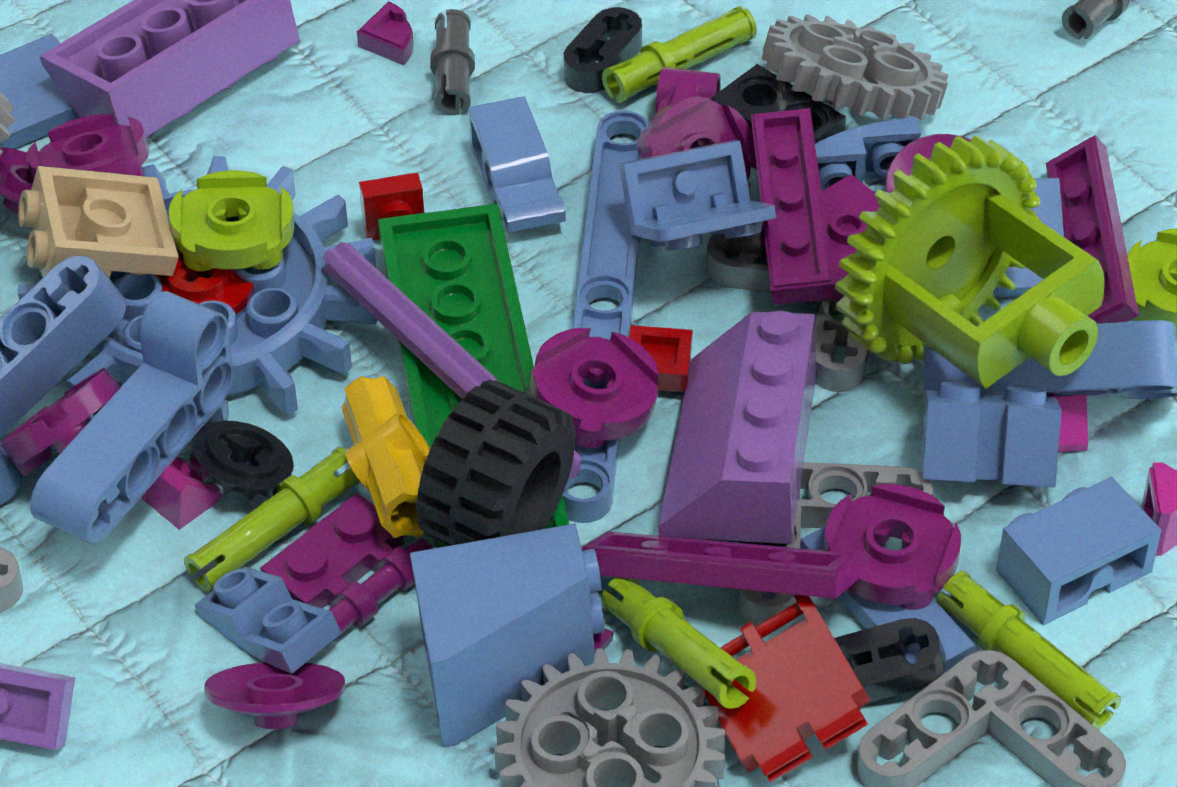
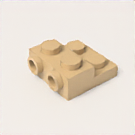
(100, 216)

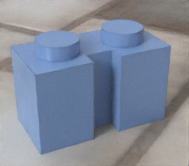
(990, 435)
(1077, 547)

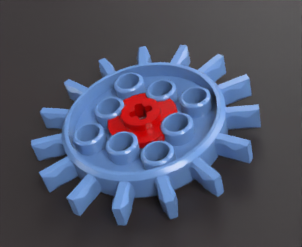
(261, 345)

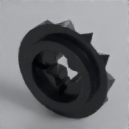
(242, 444)

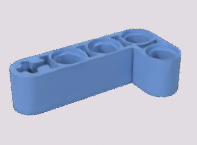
(47, 338)
(1127, 360)
(143, 424)

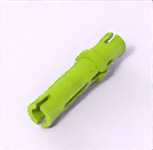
(680, 52)
(295, 503)
(661, 627)
(1005, 631)

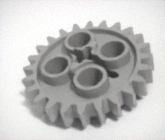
(854, 67)
(613, 744)

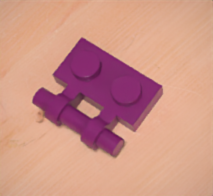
(339, 551)

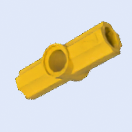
(385, 452)

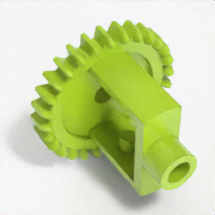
(942, 252)

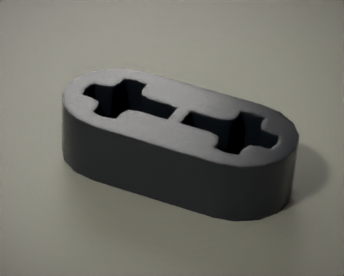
(592, 45)
(880, 655)

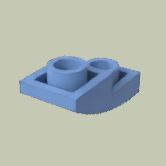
(864, 150)
(264, 619)

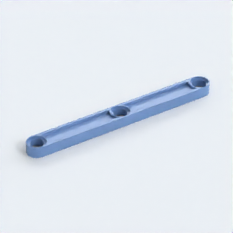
(607, 271)

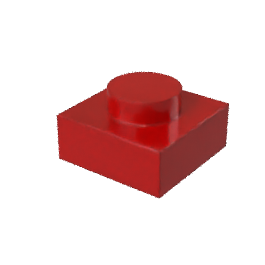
(389, 198)
(671, 352)

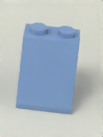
(501, 614)

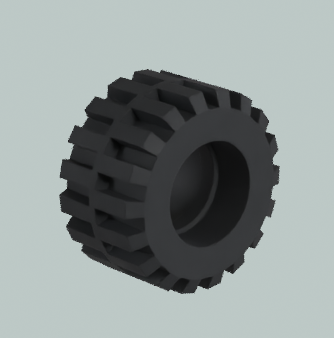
(495, 466)

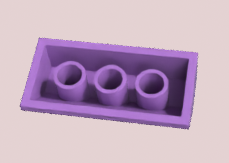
(167, 56)
(743, 433)

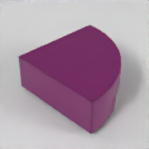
(388, 34)

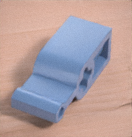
(515, 164)

